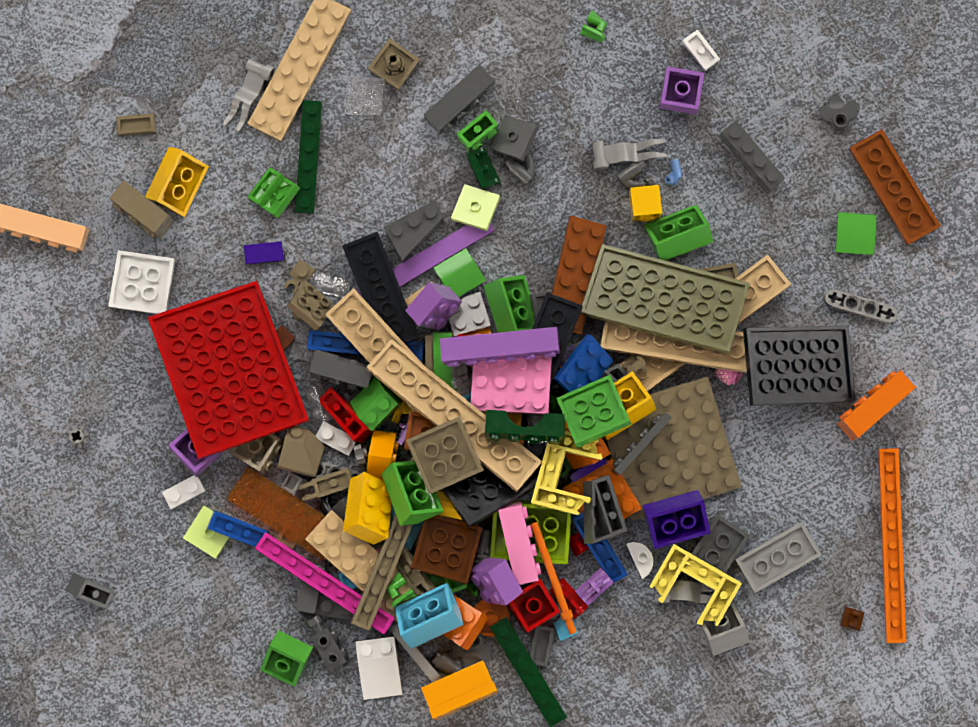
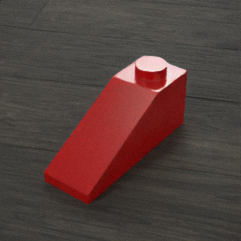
(345, 415)

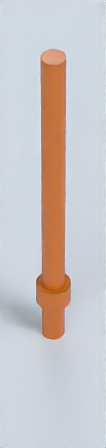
(566, 613)

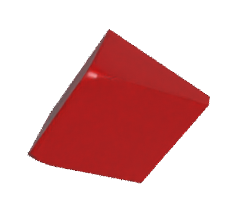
(577, 544)

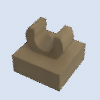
(634, 364)

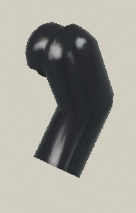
(325, 504)

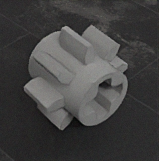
(82, 434)

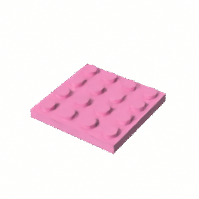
(512, 386)

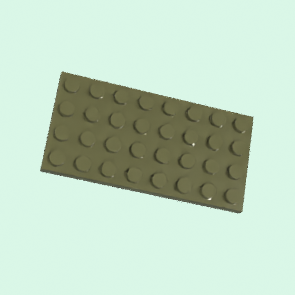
(665, 299)

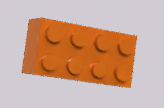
(876, 405)

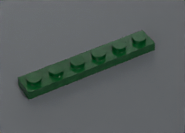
(308, 156)
(528, 671)

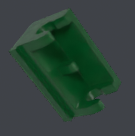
(483, 168)

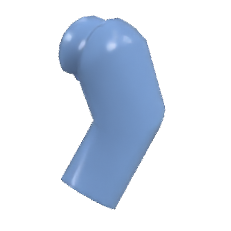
(675, 175)

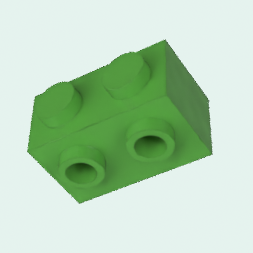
(477, 131)

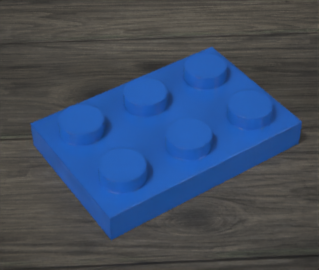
(584, 365)

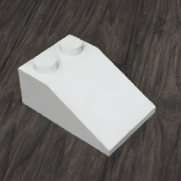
(379, 668)

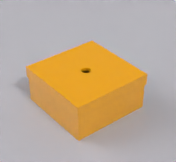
(459, 690)

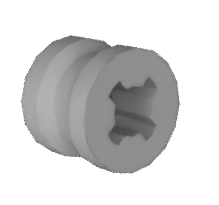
(461, 370)

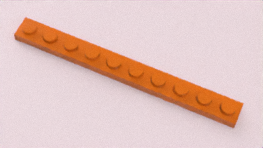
(892, 545)

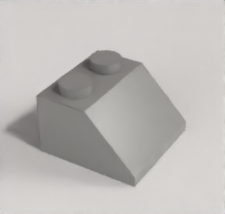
(728, 634)

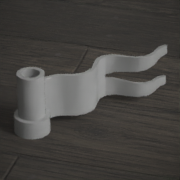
(249, 91)
(623, 152)
(686, 591)

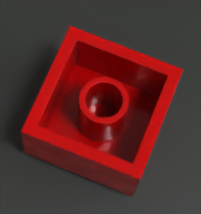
(533, 606)

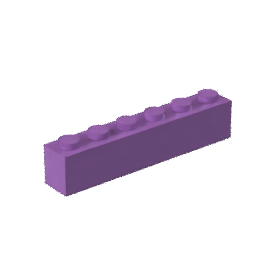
(500, 346)

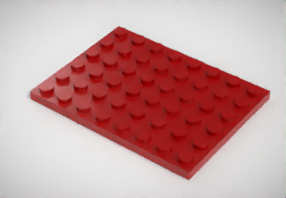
(227, 369)

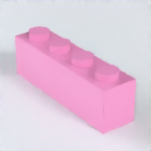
(518, 543)

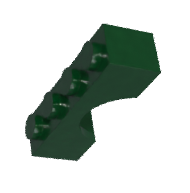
(549, 429)

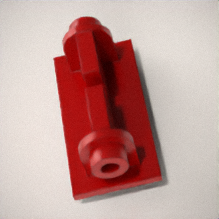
(572, 599)

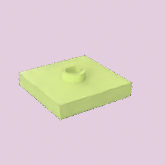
(475, 207)
(203, 538)

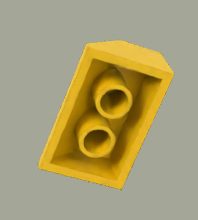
(176, 181)
(635, 400)

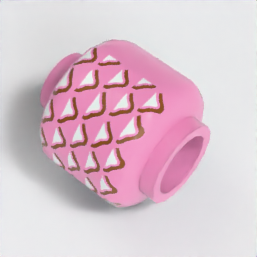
(727, 376)

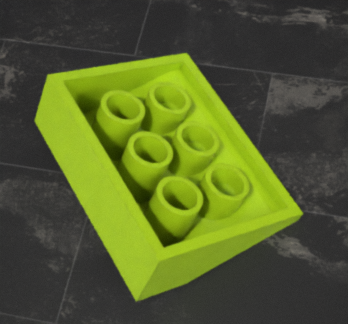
(553, 526)

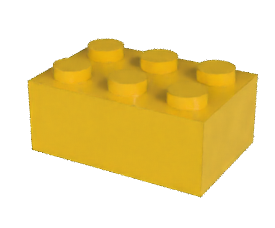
(368, 509)

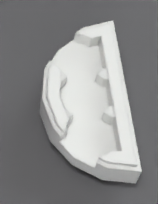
(642, 558)

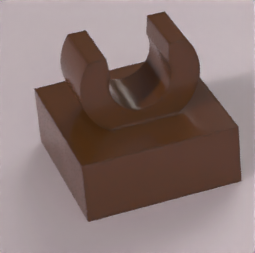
(852, 618)

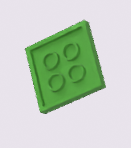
(593, 411)

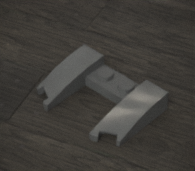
(312, 602)

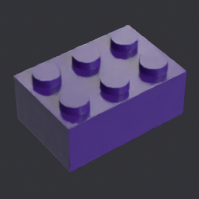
(676, 519)

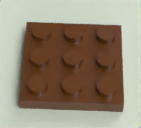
(446, 548)

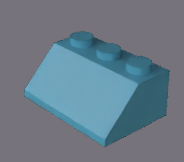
(428, 616)

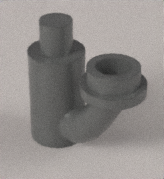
(519, 172)
(625, 176)

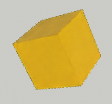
(645, 203)

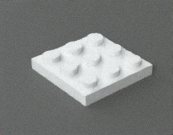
(141, 282)

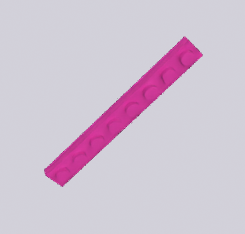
(318, 579)

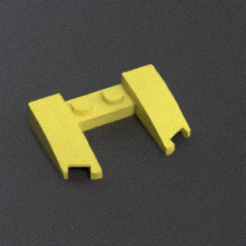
(545, 491)
(724, 585)

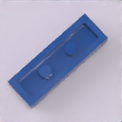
(235, 528)

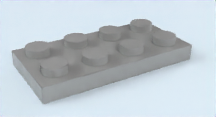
(778, 557)

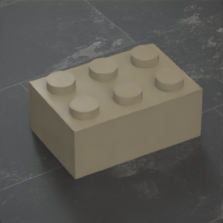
(141, 210)

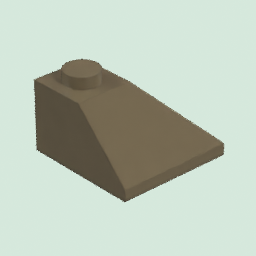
(301, 452)

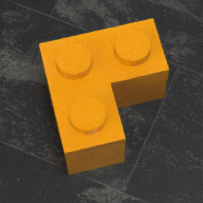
(381, 452)

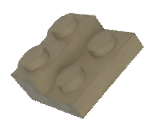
(259, 452)

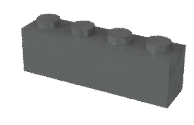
(459, 100)
(751, 157)

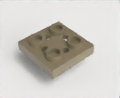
(393, 62)
(309, 305)

